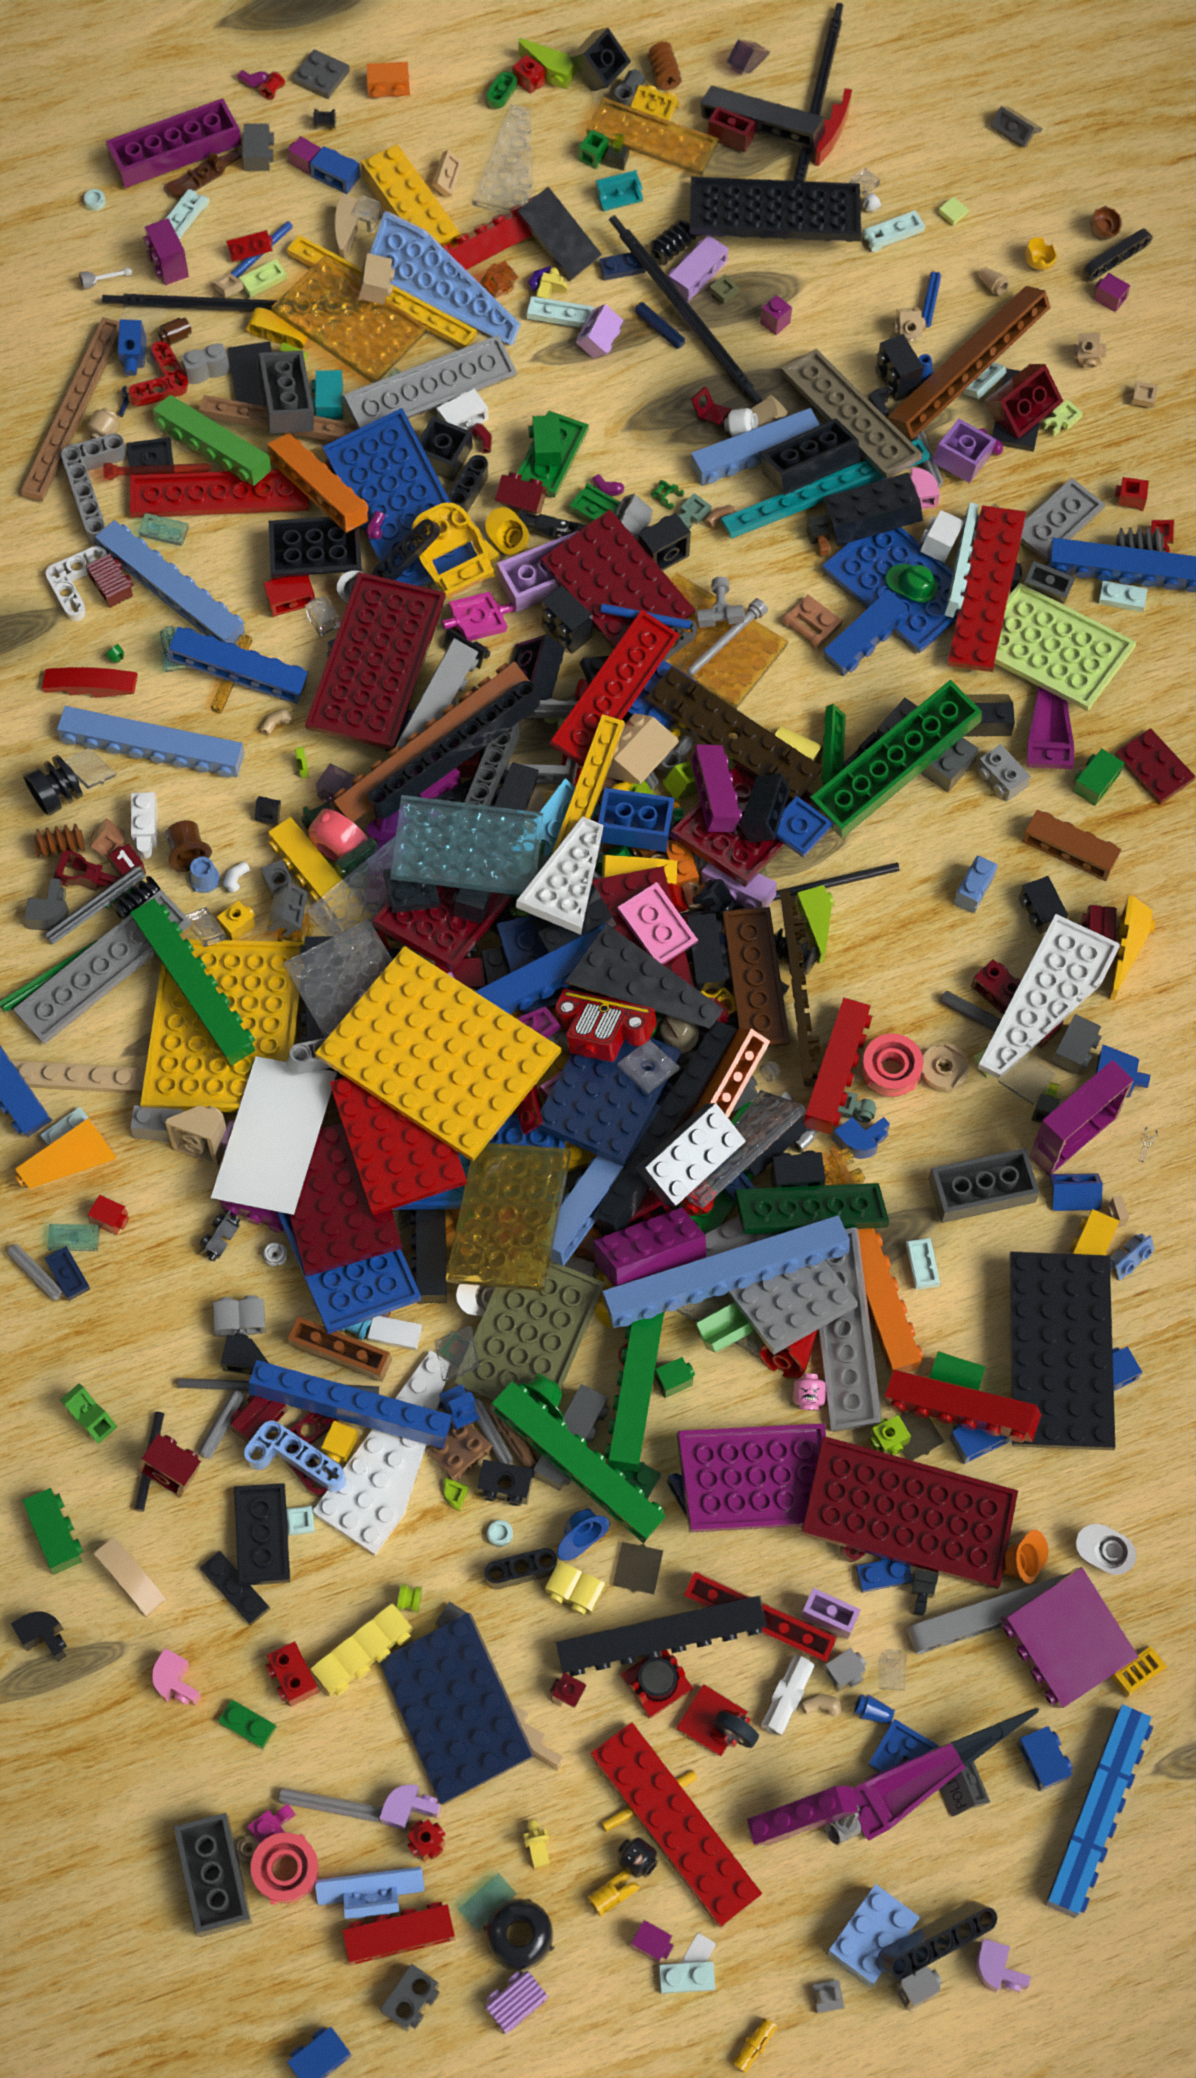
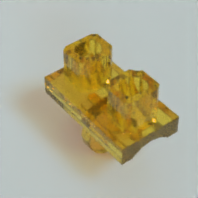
(839, 1161)

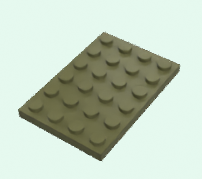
(532, 1331)

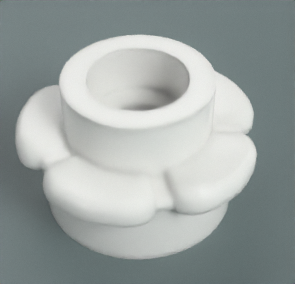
(275, 1248)

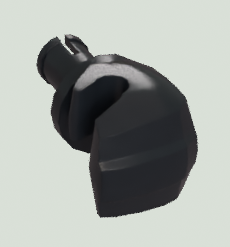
(714, 897)

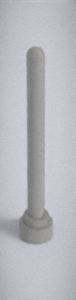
(756, 609)

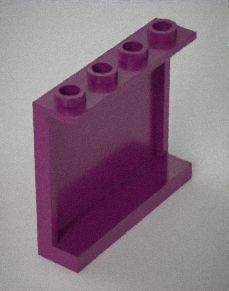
(1069, 1639)

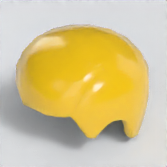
(1040, 255)

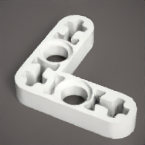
(65, 580)

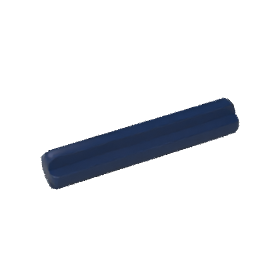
(660, 325)

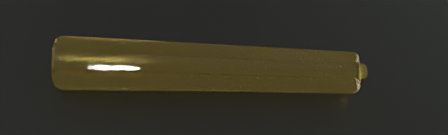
(225, 686)

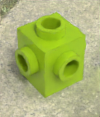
(889, 1436)

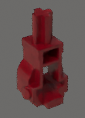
(94, 873)

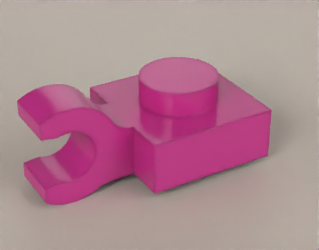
(269, 1825)

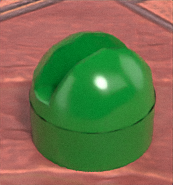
(115, 654)

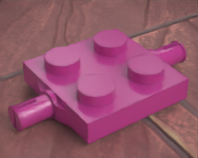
(477, 616)

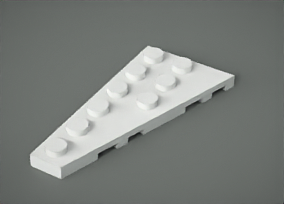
(565, 881)

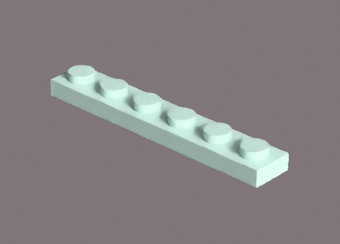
(961, 566)

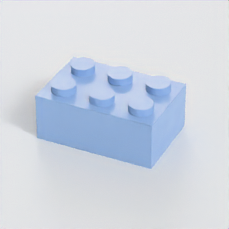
(873, 1927)

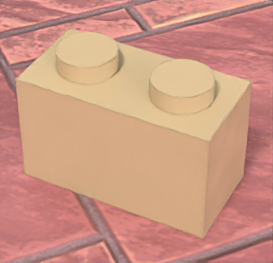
(376, 279)

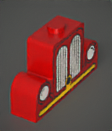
(602, 1024)

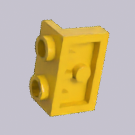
(654, 102)

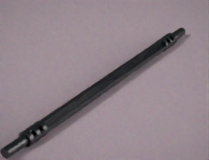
(820, 87)
(188, 302)
(686, 310)

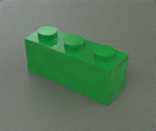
(53, 1530)

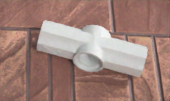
(787, 1695)

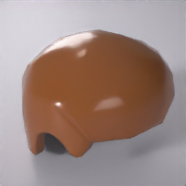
(1106, 222)

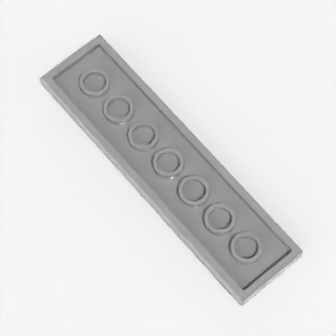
(432, 382)
(91, 975)
(849, 1350)

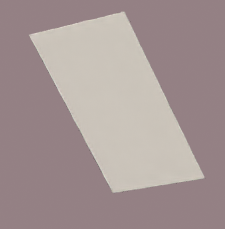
(273, 1136)

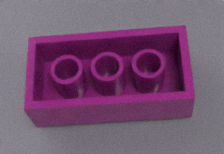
(650, 1247)

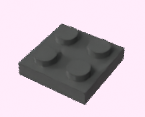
(321, 74)

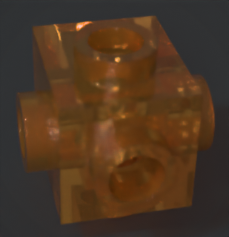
(499, 279)

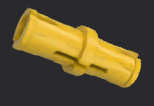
(754, 2045)

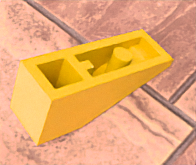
(623, 864)

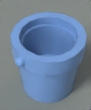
(203, 875)

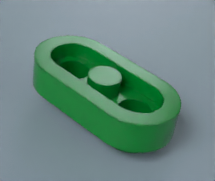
(498, 93)

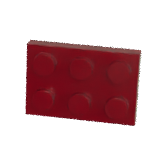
(1155, 766)

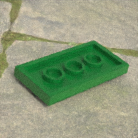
(572, 436)

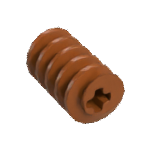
(664, 66)
(58, 840)

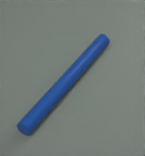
(248, 262)
(631, 613)

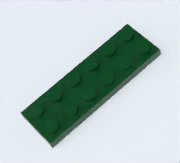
(795, 1207)

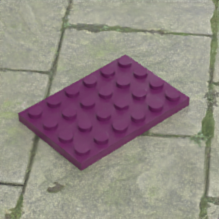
(748, 1475)

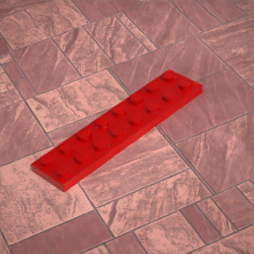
(212, 494)
(987, 588)
(615, 684)
(676, 1824)

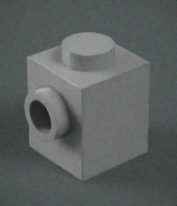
(846, 1669)

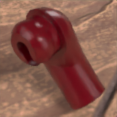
(482, 432)

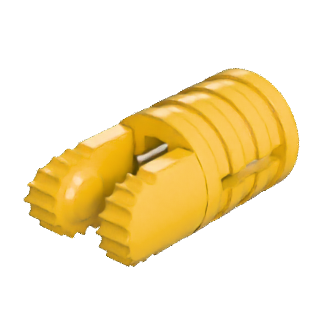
(608, 1896)

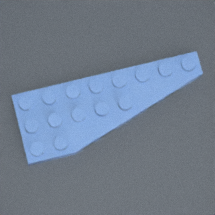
(438, 279)

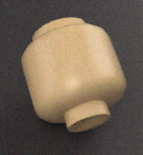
(103, 423)

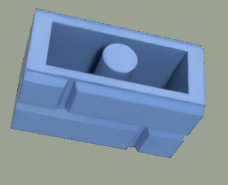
(975, 884)

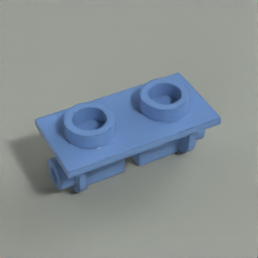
(1138, 1249)

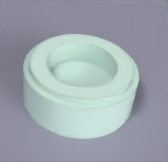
(94, 199)
(500, 1533)

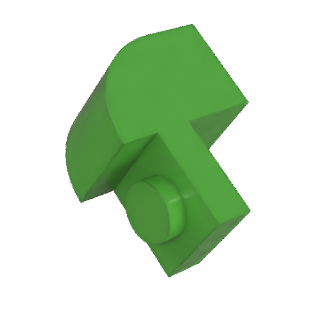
(88, 1413)

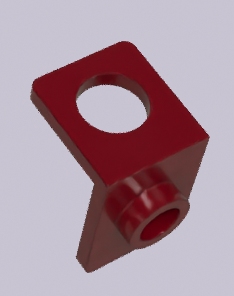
(709, 412)

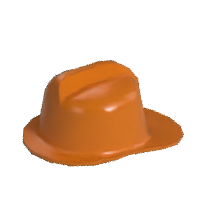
(1027, 1558)

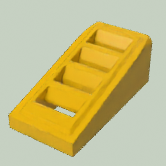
(1125, 1686)

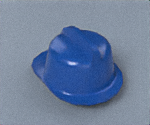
(581, 1532)

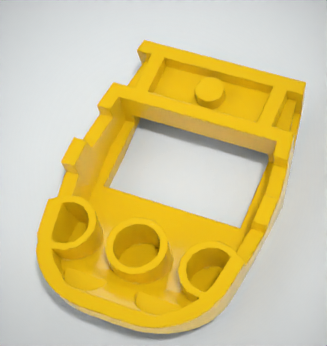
(455, 531)

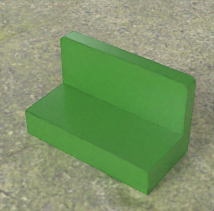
(723, 1327)

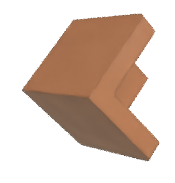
(107, 838)

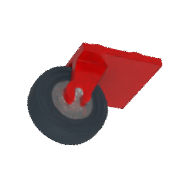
(717, 1722)

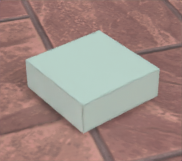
(300, 1521)

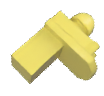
(551, 282)
(536, 1842)

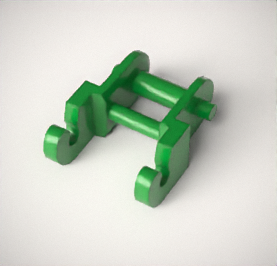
(670, 489)

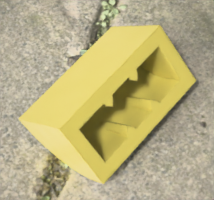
(802, 744)

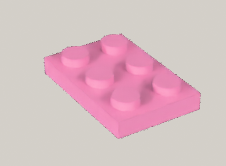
(657, 924)

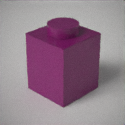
(302, 153)
(1111, 292)
(776, 315)
(652, 1942)

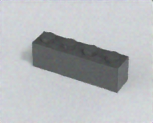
(581, 1419)

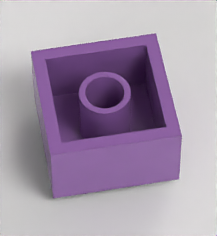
(964, 450)

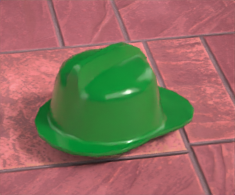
(912, 582)
(547, 1392)

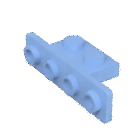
(370, 1892)

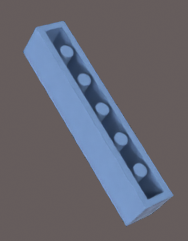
(744, 449)

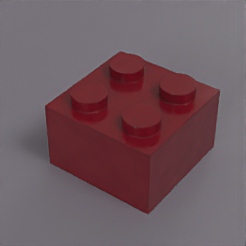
(169, 1464)

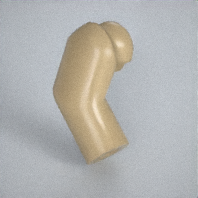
(274, 718)
(822, 1701)

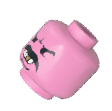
(809, 1392)

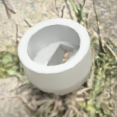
(871, 202)

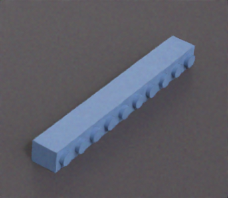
(726, 1272)

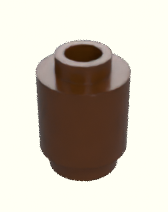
(174, 331)

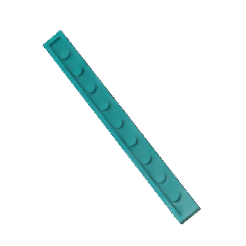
(805, 497)

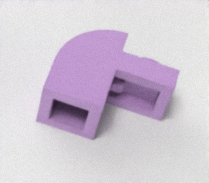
(402, 1802)
(992, 1971)

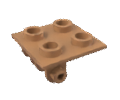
(460, 1451)

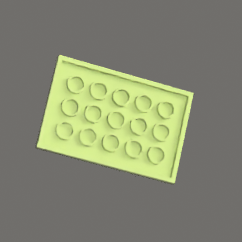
(1059, 647)

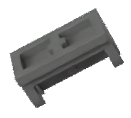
(287, 909)

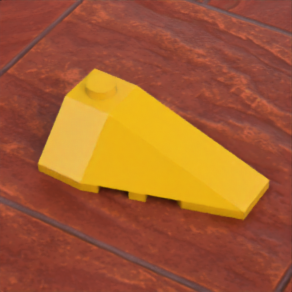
(1134, 929)

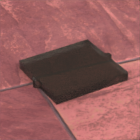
(923, 1436)
(638, 1568)

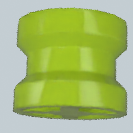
(409, 1598)

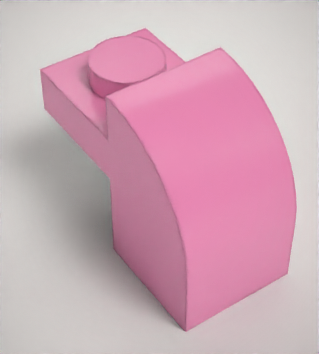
(926, 487)
(167, 1678)

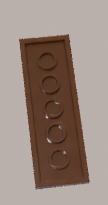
(756, 973)

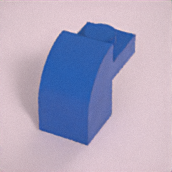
(861, 1142)
(459, 1405)

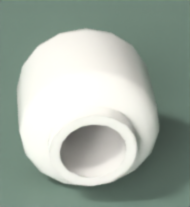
(740, 421)

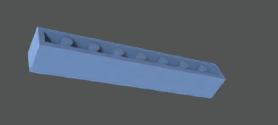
(169, 584)
(150, 742)
(581, 1203)

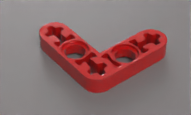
(166, 381)

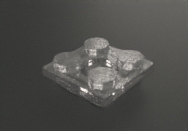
(652, 1056)

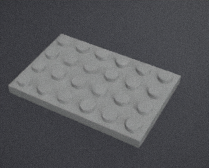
(790, 1302)

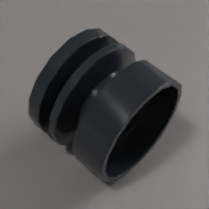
(56, 783)

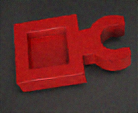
(1166, 527)

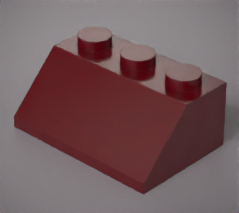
(1024, 399)

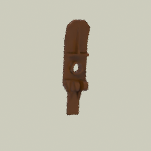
(195, 179)

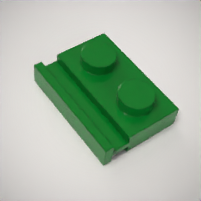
(592, 503)

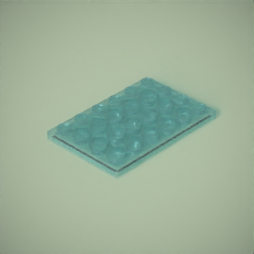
(466, 845)

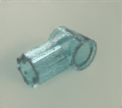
(166, 637)

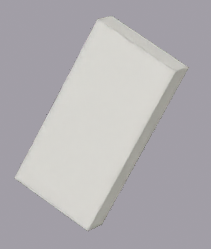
(395, 1332)

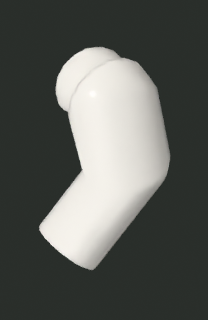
(232, 876)

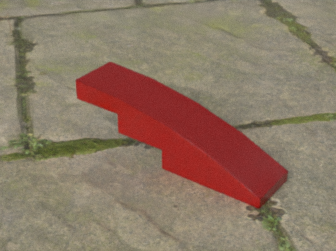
(833, 127)
(90, 680)

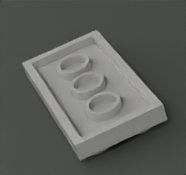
(1060, 517)

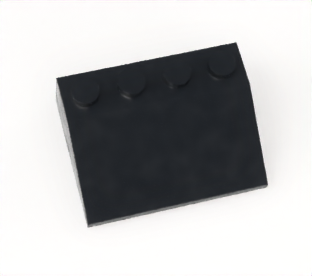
(312, 547)

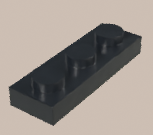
(242, 1598)

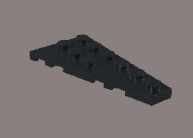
(631, 975)

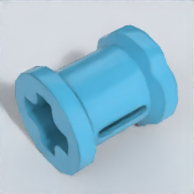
(360, 1329)

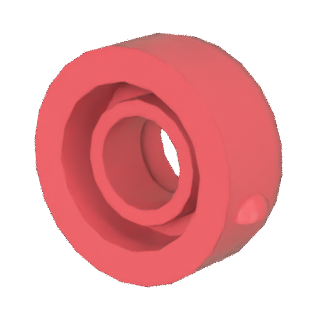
(335, 834)
(892, 1048)
(269, 1852)

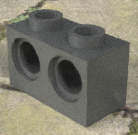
(404, 1995)

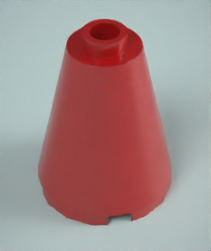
(792, 1359)

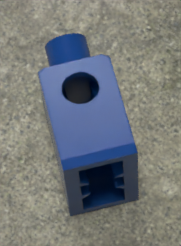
(132, 345)
(1127, 1063)

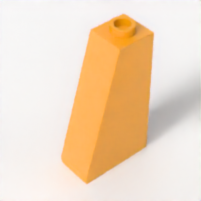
(71, 1153)

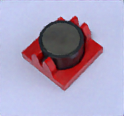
(656, 1681)

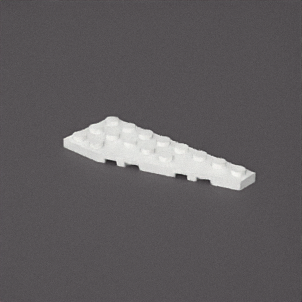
(1058, 980)
(382, 1472)

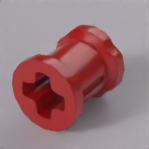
(271, 85)

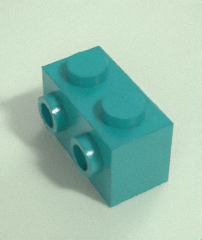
(328, 394)

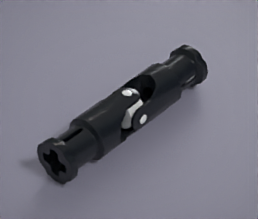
(547, 525)

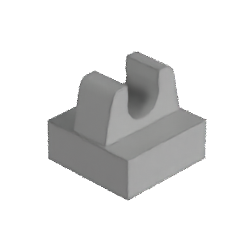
(828, 1996)

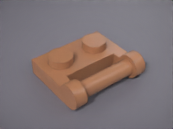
(816, 617)

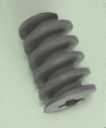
(1141, 541)

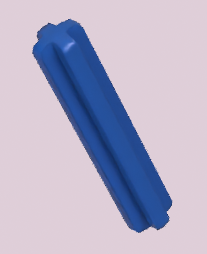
(930, 297)

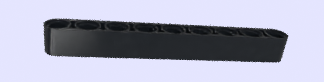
(454, 748)

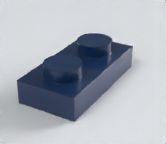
(620, 266)
(67, 1273)

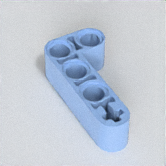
(298, 1460)

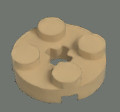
(945, 1080)

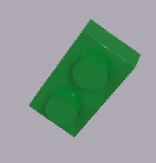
(247, 1724)

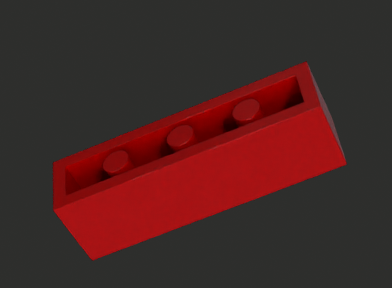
(398, 1934)

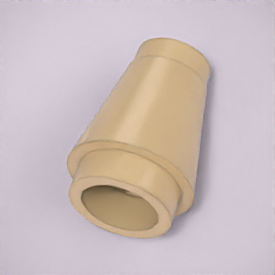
(996, 282)

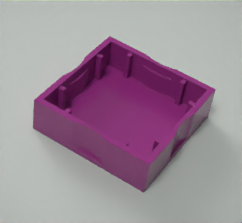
(1080, 1118)

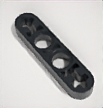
(1117, 254)
(403, 549)

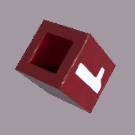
(125, 859)

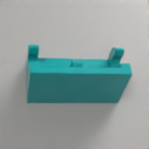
(619, 190)

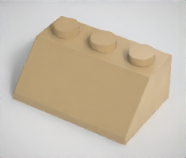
(640, 749)
(198, 1133)

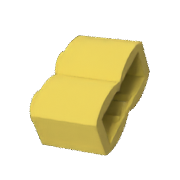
(574, 1588)

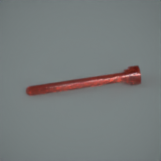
(113, 471)

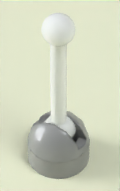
(88, 279)

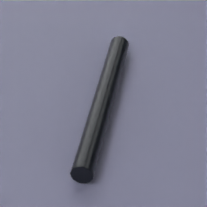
(145, 1481)

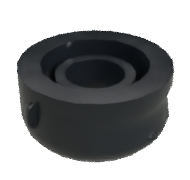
(519, 1957)

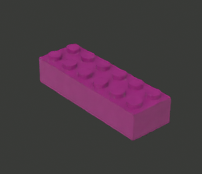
(173, 142)

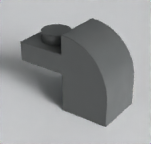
(46, 913)

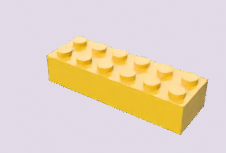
(406, 194)

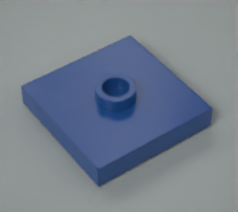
(802, 827)

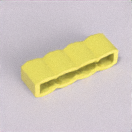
(361, 1650)

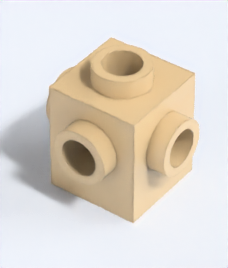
(904, 318)
(1090, 349)

